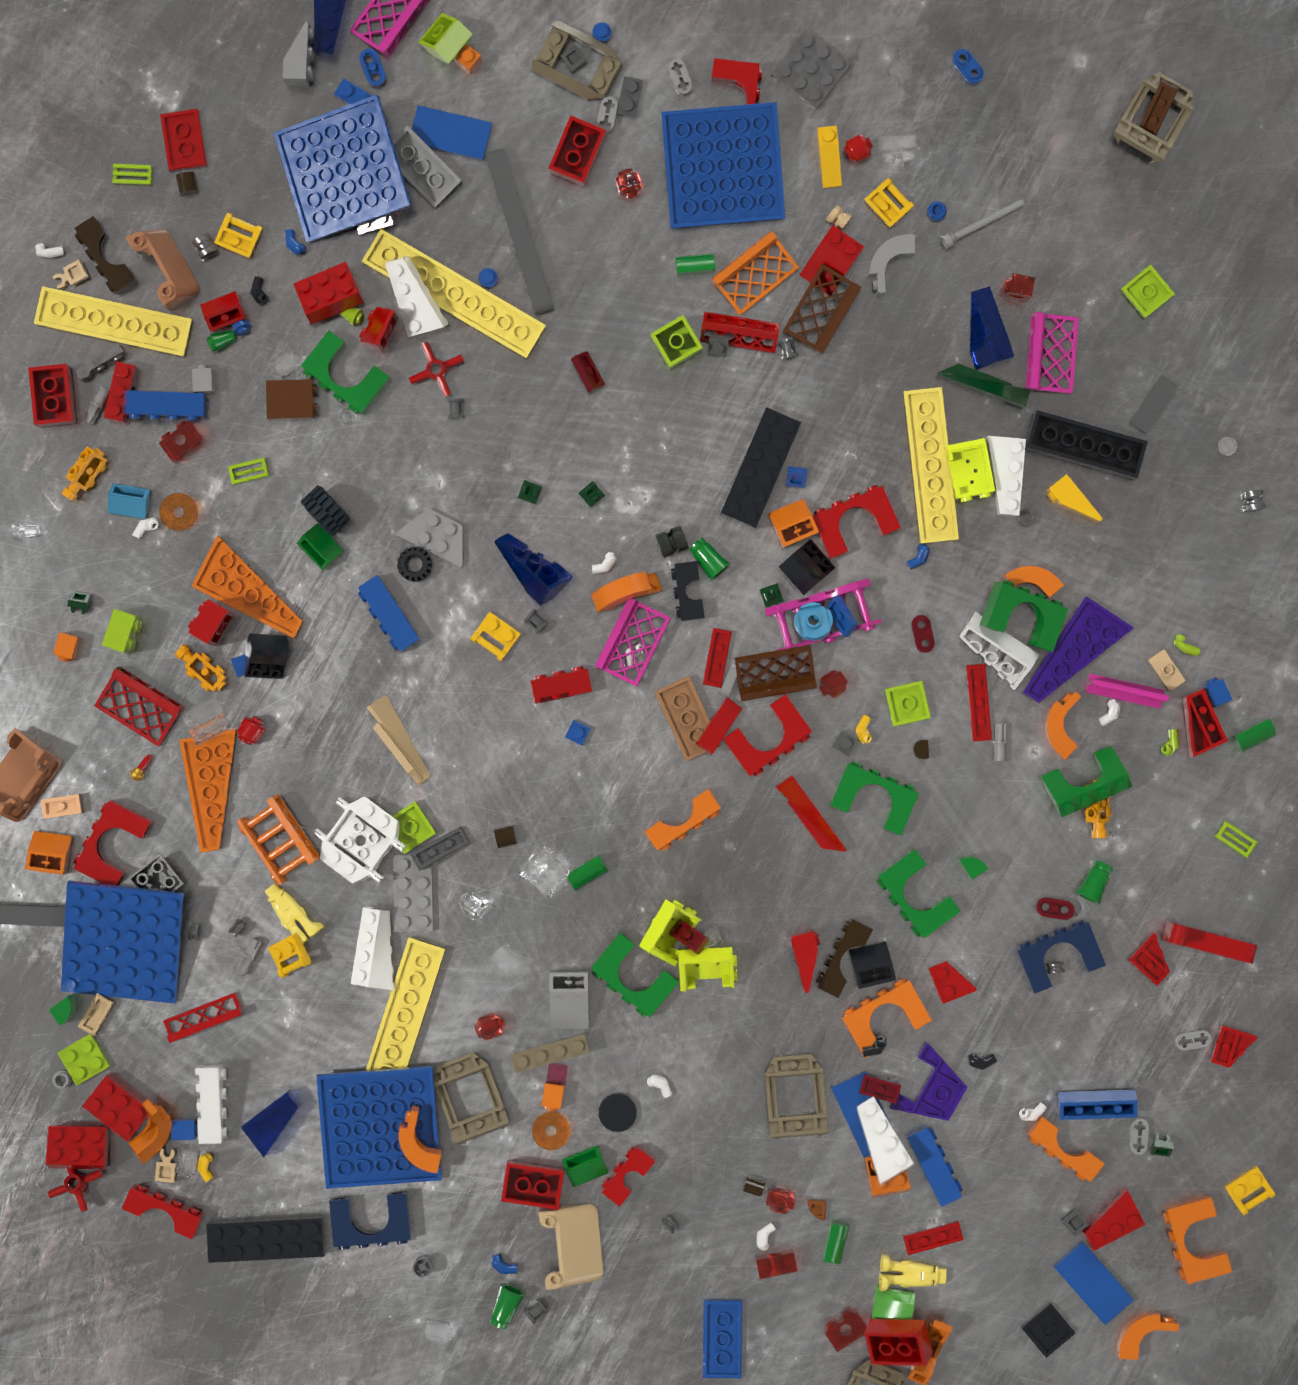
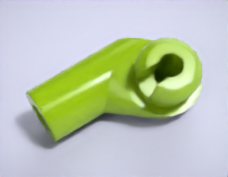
(1186, 648)
(1172, 744)

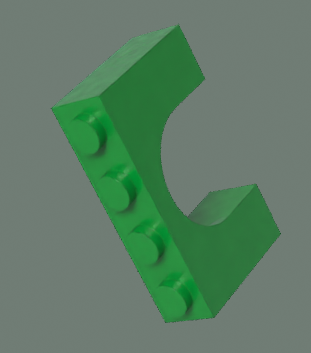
(358, 396)
(1049, 614)
(901, 797)
(1070, 798)
(894, 880)
(645, 1000)

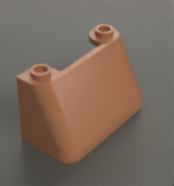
(180, 282)
(24, 775)

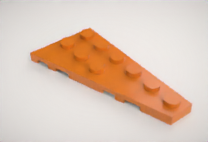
(237, 585)
(208, 779)

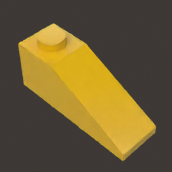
(829, 156)
(1071, 498)

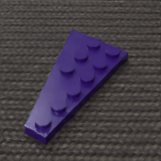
(1081, 641)

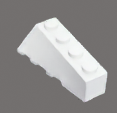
(1000, 650)
(373, 951)

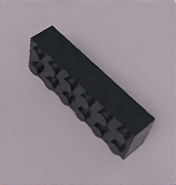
(1085, 445)
(760, 468)
(266, 1238)

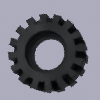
(414, 552)

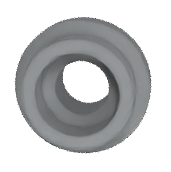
(55, 1080)

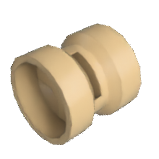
(838, 217)

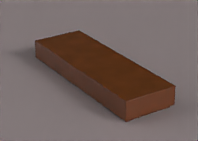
(1159, 107)

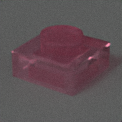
(557, 1073)

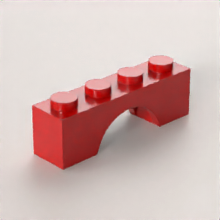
(185, 1220)

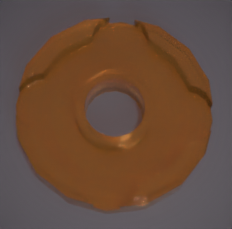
(178, 523)
(556, 1120)

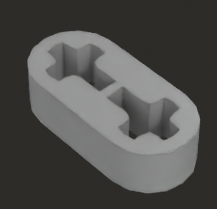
(676, 79)
(612, 115)
(729, 680)
(1193, 1044)
(1143, 1136)

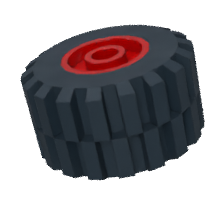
(325, 510)

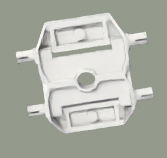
(346, 834)

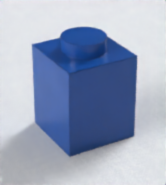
(1217, 692)
(184, 1129)

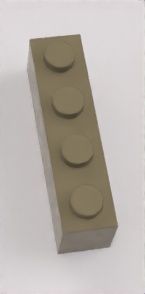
(550, 1052)

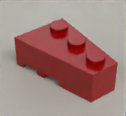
(561, 685)
(1201, 724)
(1114, 1221)

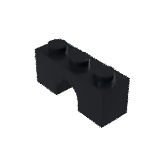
(688, 608)

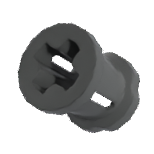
(788, 348)
(455, 408)
(535, 621)
(536, 1311)

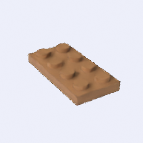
(684, 715)

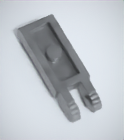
(99, 362)

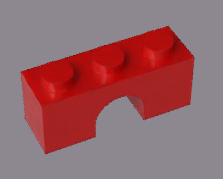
(122, 380)
(638, 1161)

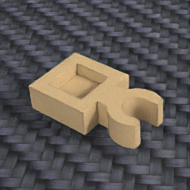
(73, 274)
(165, 1168)

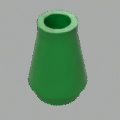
(219, 340)

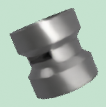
(204, 245)
(1254, 500)
(422, 1270)

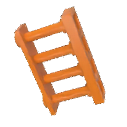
(286, 822)

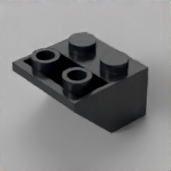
(807, 567)
(266, 656)
(872, 965)

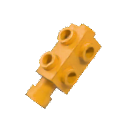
(84, 472)
(205, 673)
(1095, 814)

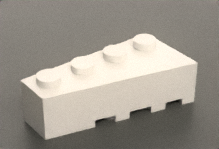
(884, 1145)

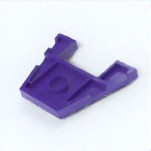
(940, 1092)

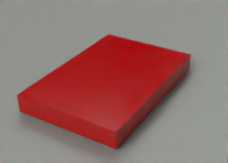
(183, 140)

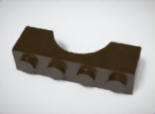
(92, 235)
(854, 935)

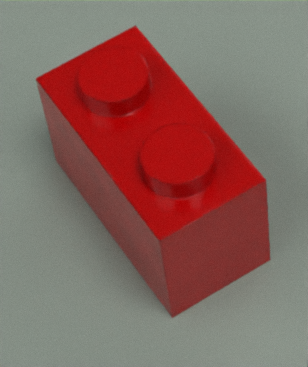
(223, 311)

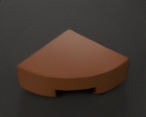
(817, 1208)

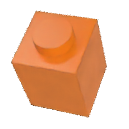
(468, 58)
(66, 647)
(552, 1096)

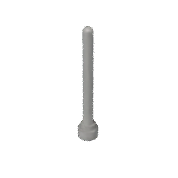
(950, 239)

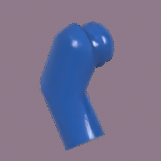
(501, 1267)

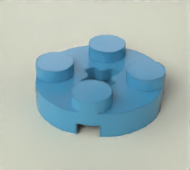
(809, 631)

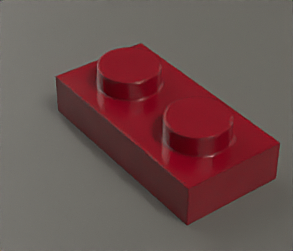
(587, 371)
(689, 936)
(880, 1089)

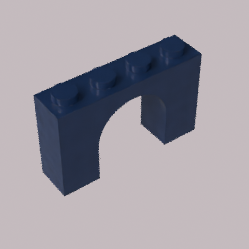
(1032, 955)
(347, 1234)

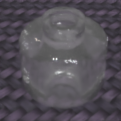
(473, 905)

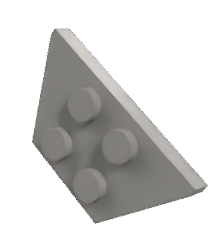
(436, 535)

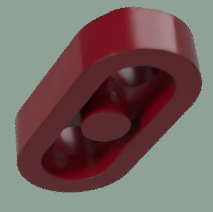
(921, 634)
(1054, 909)

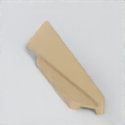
(397, 739)

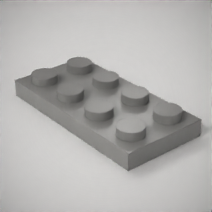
(424, 167)
(412, 895)

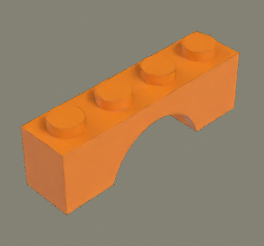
(703, 806)
(1084, 1163)

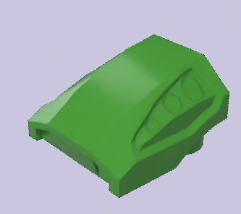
(893, 1304)

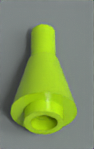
(353, 315)

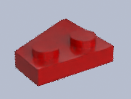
(1150, 960)
(949, 982)
(1230, 1045)

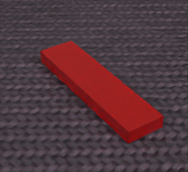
(978, 702)

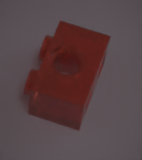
(1019, 287)
(192, 436)
(776, 1264)
(841, 1340)

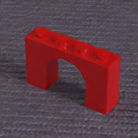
(739, 73)
(873, 501)
(794, 730)
(90, 860)

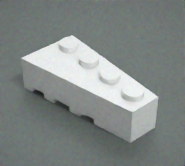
(414, 298)
(1007, 466)
(211, 1103)

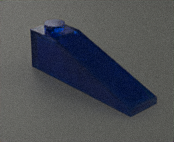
(988, 335)
(537, 575)

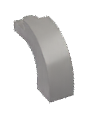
(895, 247)

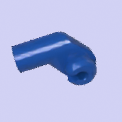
(291, 244)
(922, 556)

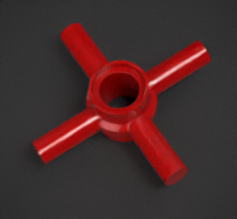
(433, 361)
(82, 1184)

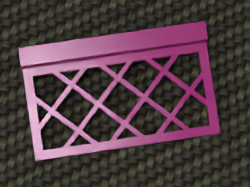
(398, 30)
(1036, 349)
(617, 635)
(1125, 691)

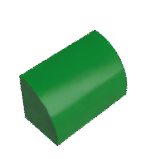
(695, 264)
(320, 546)
(1254, 735)
(972, 866)
(587, 873)
(64, 1010)
(585, 1166)
(835, 1242)

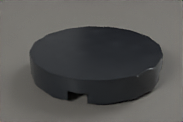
(617, 1112)

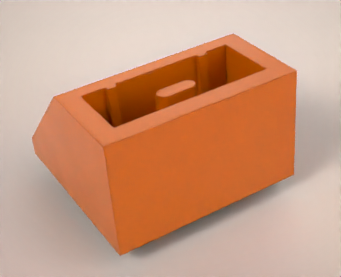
(793, 523)
(49, 853)
(895, 1186)

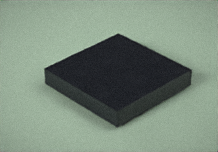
(1048, 1330)

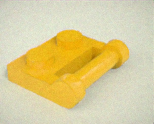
(884, 206)
(236, 241)
(498, 630)
(285, 949)
(1247, 1184)

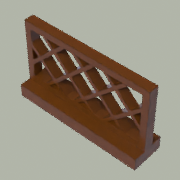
(837, 316)
(776, 684)

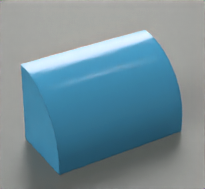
(128, 501)

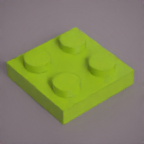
(1147, 291)
(907, 703)
(413, 826)
(83, 1059)

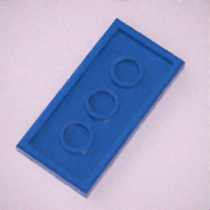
(452, 132)
(848, 1099)
(1093, 1283)
(722, 1338)

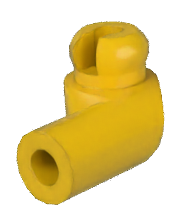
(862, 731)
(202, 1166)

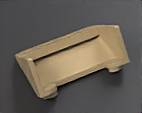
(576, 1244)

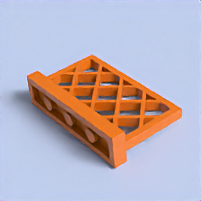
(747, 258)

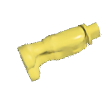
(289, 911)
(913, 1274)

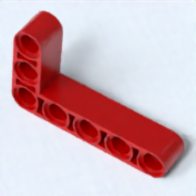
(1209, 942)

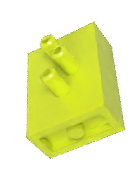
(963, 473)
(657, 938)
(709, 964)

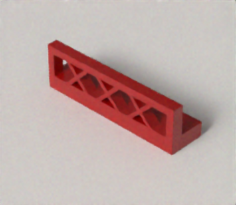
(744, 327)
(204, 1024)

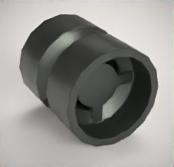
(671, 541)

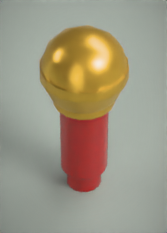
(137, 773)

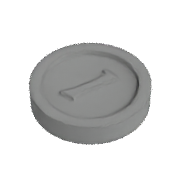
(1227, 446)

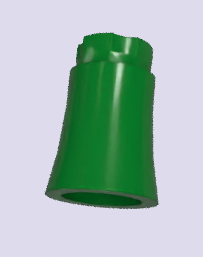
(709, 559)
(1095, 882)
(506, 1305)

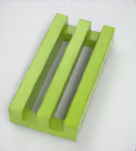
(116, 173)
(251, 478)
(1237, 849)

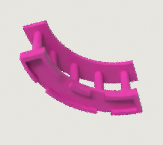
(855, 587)

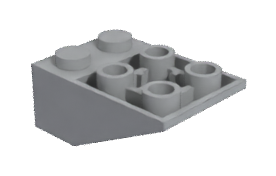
(298, 60)
(155, 876)
(569, 1000)

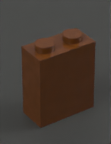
(291, 399)

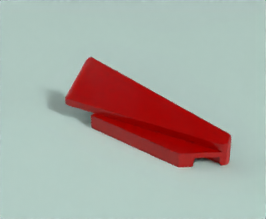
(809, 815)

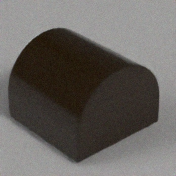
(186, 183)
(921, 749)
(505, 836)
(753, 1186)

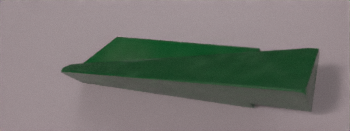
(985, 384)

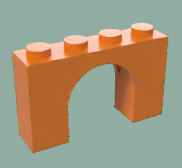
(902, 994)
(1179, 1218)

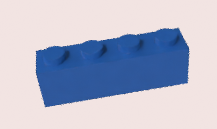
(163, 404)
(388, 613)
(1097, 1104)
(932, 1162)

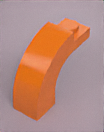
(1037, 576)
(625, 588)
(1054, 726)
(154, 1135)
(417, 1153)
(1137, 1328)
(938, 1334)

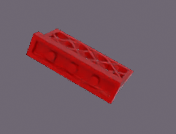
(143, 690)

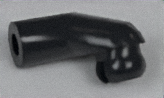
(256, 291)
(877, 1047)
(981, 1063)

